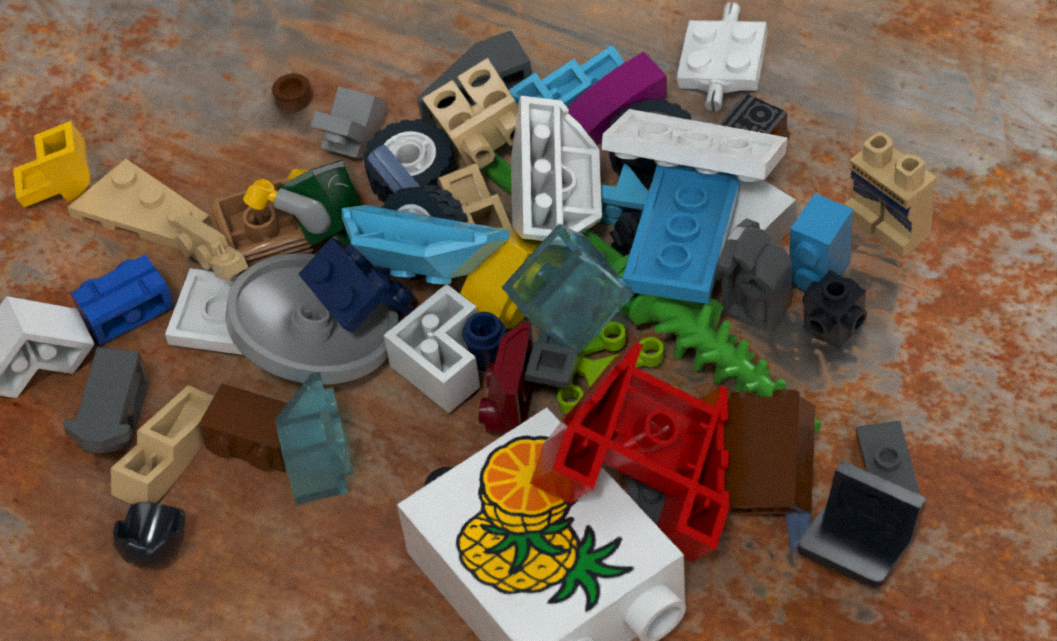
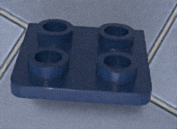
(352, 284)

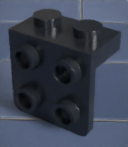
(863, 526)

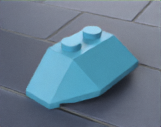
(420, 242)

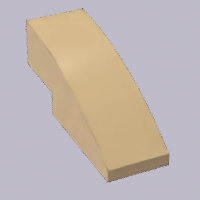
(162, 449)

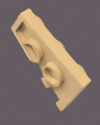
(136, 203)

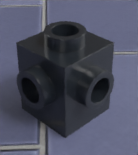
(834, 309)

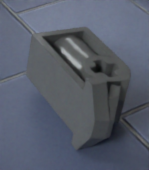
(755, 278)
(110, 402)

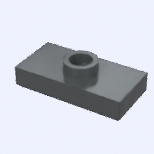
(887, 454)

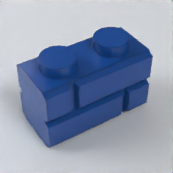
(122, 299)

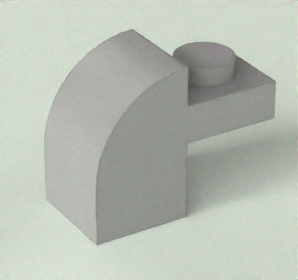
(351, 122)

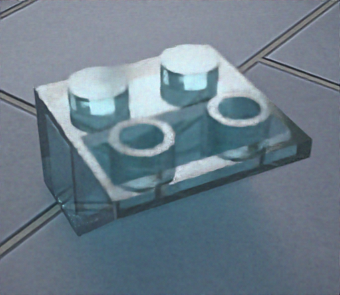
(568, 288)
(314, 443)

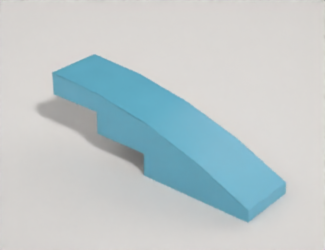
(570, 79)

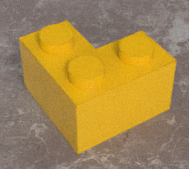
(485, 283)

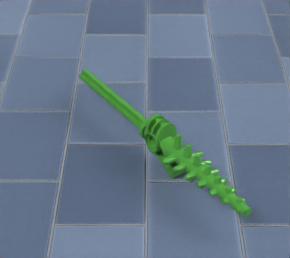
(690, 321)

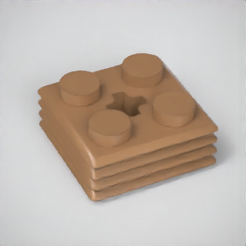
(258, 232)

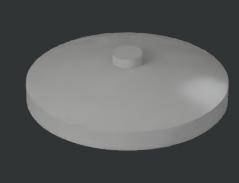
(290, 331)

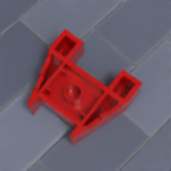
(652, 437)

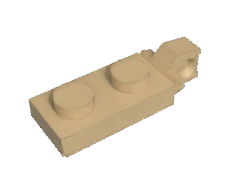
(208, 247)

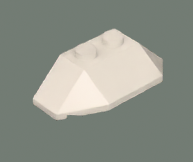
(552, 171)

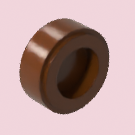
(292, 92)

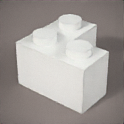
(38, 338)
(431, 349)

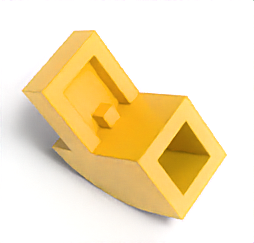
(59, 167)

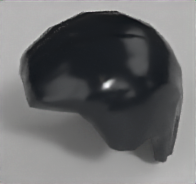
(149, 534)

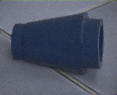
(483, 336)

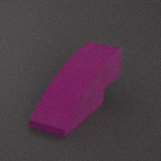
(626, 84)

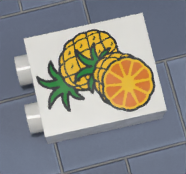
(535, 564)

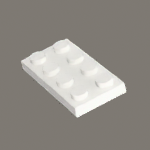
(694, 144)

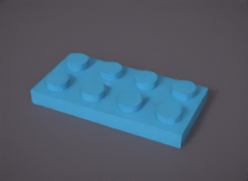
(682, 233)

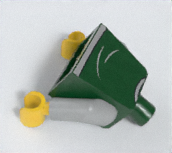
(313, 199)

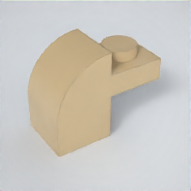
(477, 203)

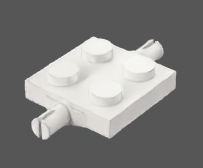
(722, 56)

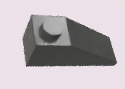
(505, 56)

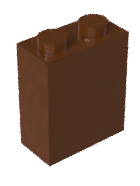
(769, 453)

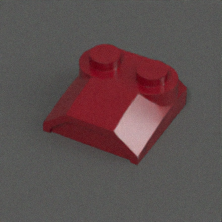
(508, 390)

